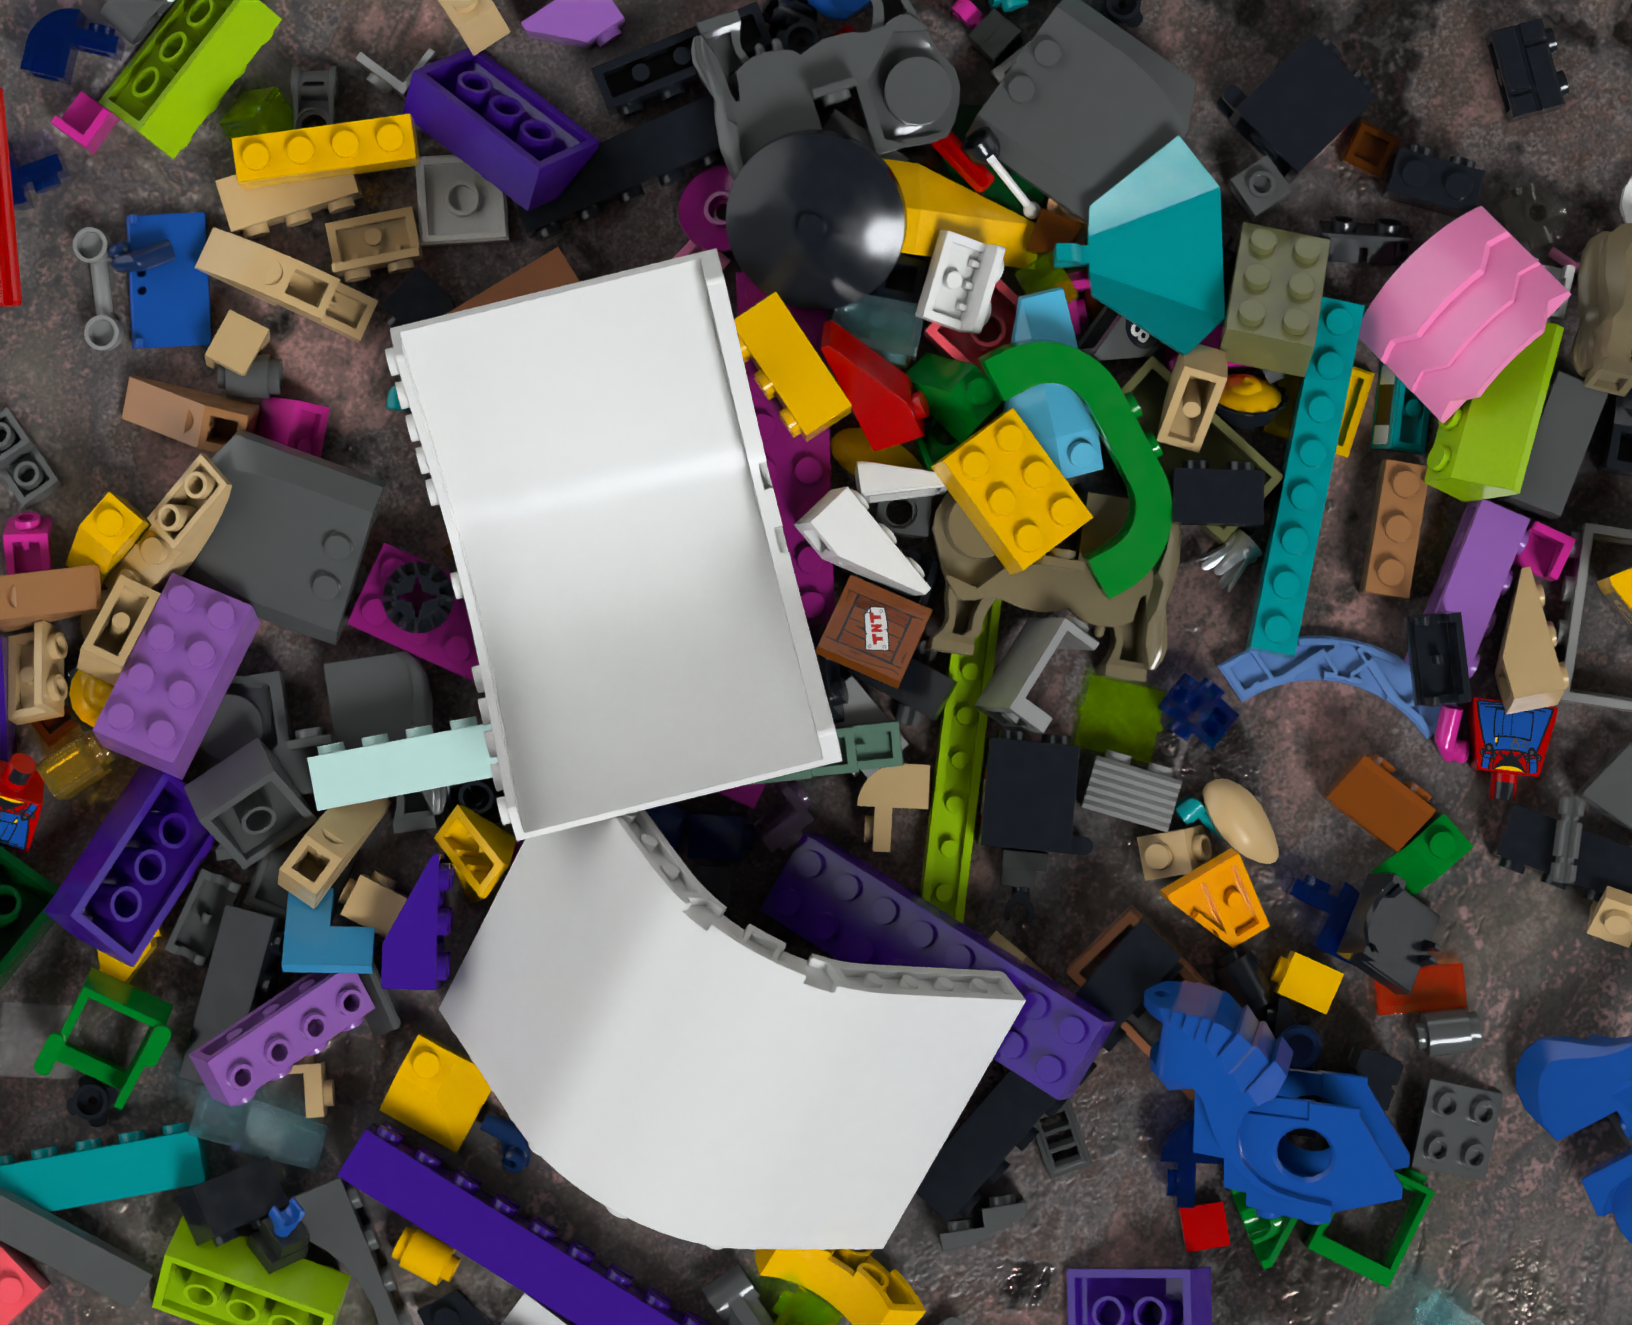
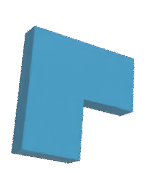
(318, 947)

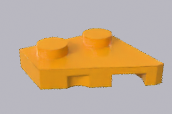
(1220, 899)

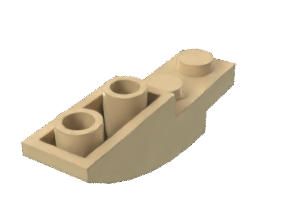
(286, 283)
(178, 527)

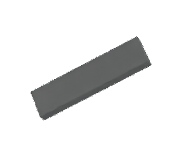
(71, 1250)

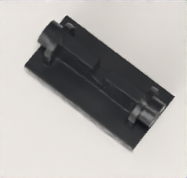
(1380, 239)

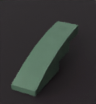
(861, 748)

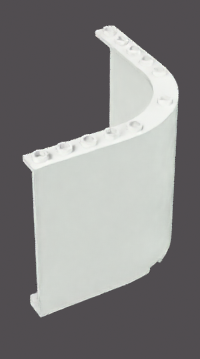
(615, 544)
(702, 1064)

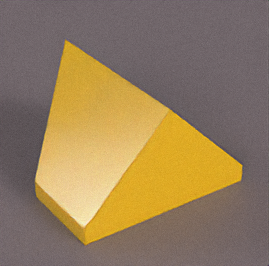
(477, 851)

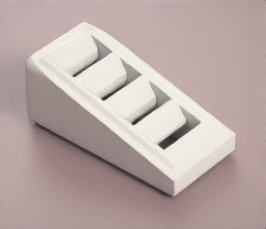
(889, 482)

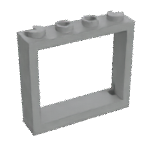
(1573, 593)

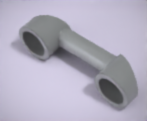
(103, 330)

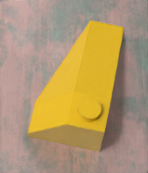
(942, 204)

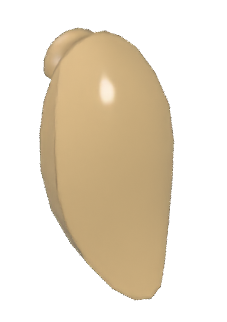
(1240, 820)

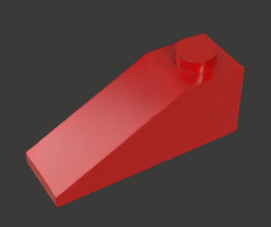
(877, 390)

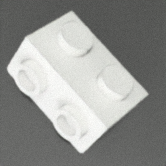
(960, 282)

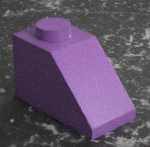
(576, 23)

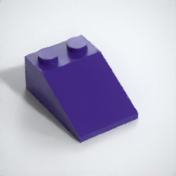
(1139, 1296)

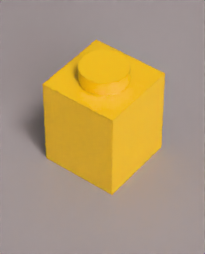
(1306, 981)

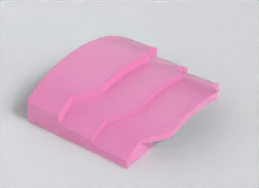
(1460, 311)

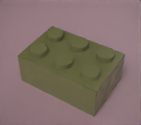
(1274, 299)

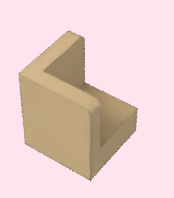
(237, 343)

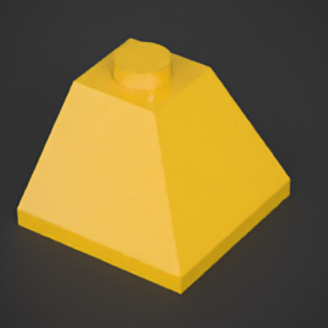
(437, 1092)

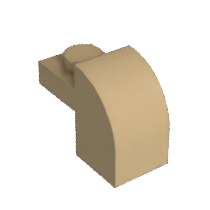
(888, 789)

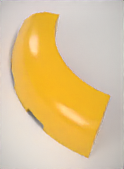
(848, 1281)

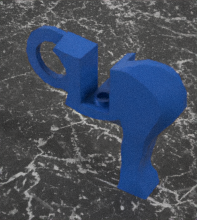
(1574, 1084)

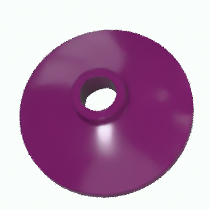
(701, 208)

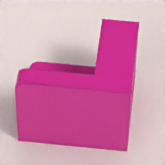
(86, 122)
(1545, 551)

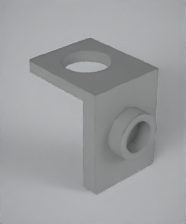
(384, 80)

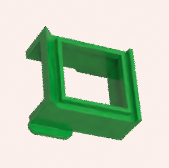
(126, 1000)

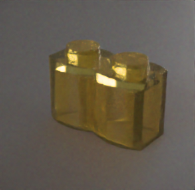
(75, 767)

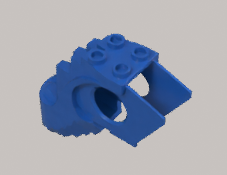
(1251, 1101)

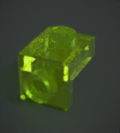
(804, 1308)

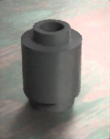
(261, 380)
(1447, 1032)

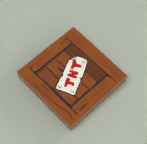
(873, 631)

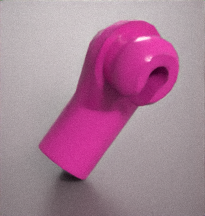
(1446, 735)

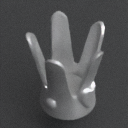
(1232, 558)

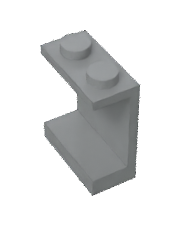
(1007, 690)

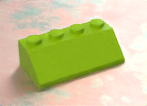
(188, 68)
(1491, 437)
(234, 1288)

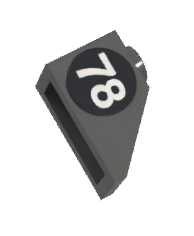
(1117, 338)

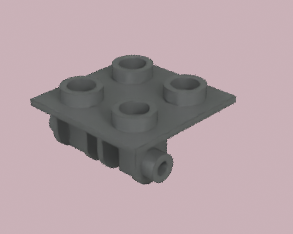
(1455, 1129)

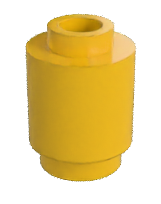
(426, 1256)

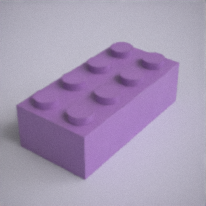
(177, 676)

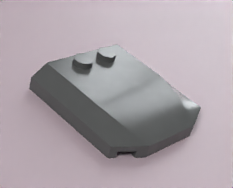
(1085, 107)
(289, 535)

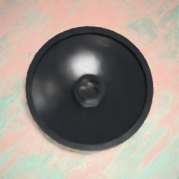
(816, 219)

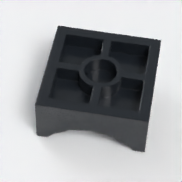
(1390, 933)

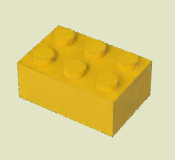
(790, 369)
(1012, 491)

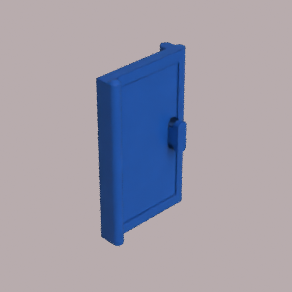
(173, 296)

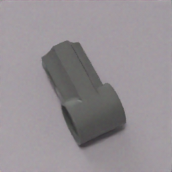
(737, 1298)

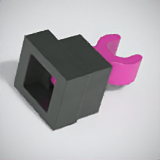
(990, 35)

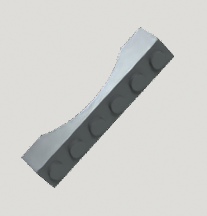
(338, 1227)

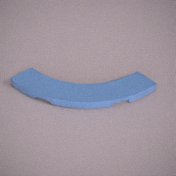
(1333, 661)

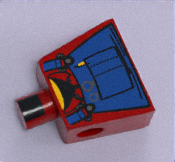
(1507, 743)
(19, 801)

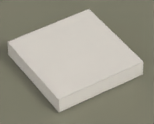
(458, 204)

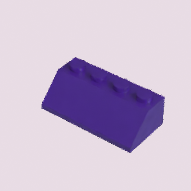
(499, 127)
(133, 867)

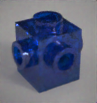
(1190, 705)

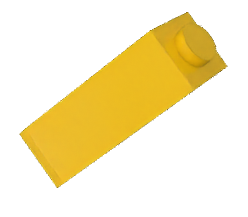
(107, 535)

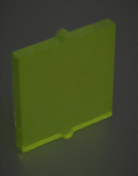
(1119, 718)

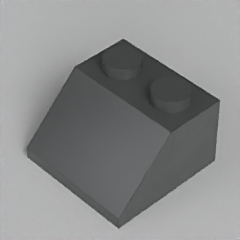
(249, 803)

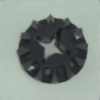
(433, 612)

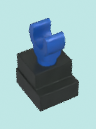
(280, 1238)

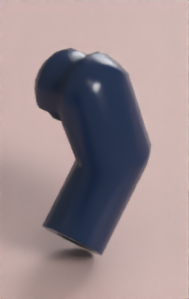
(140, 260)
(513, 1144)

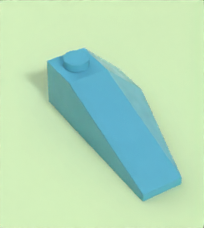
(1051, 409)

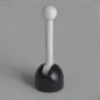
(983, 150)

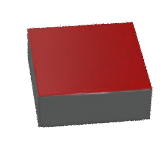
(1204, 1226)

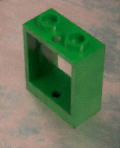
(1385, 1271)

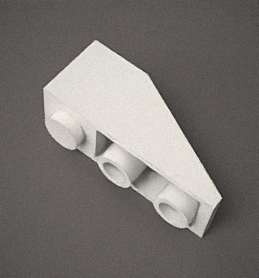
(852, 539)

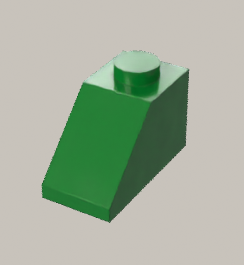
(955, 392)
(1427, 854)

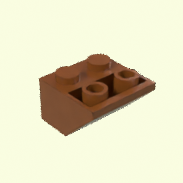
(1379, 801)

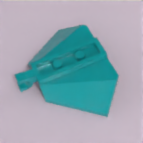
(1158, 248)

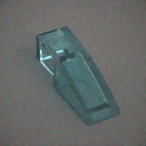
(259, 1130)

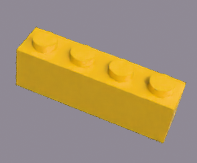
(326, 151)

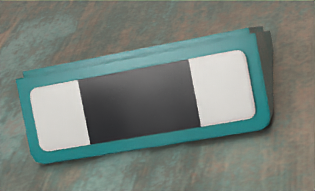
(1399, 417)

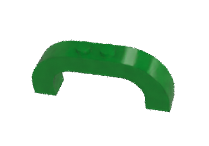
(1148, 523)

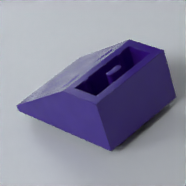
(415, 942)

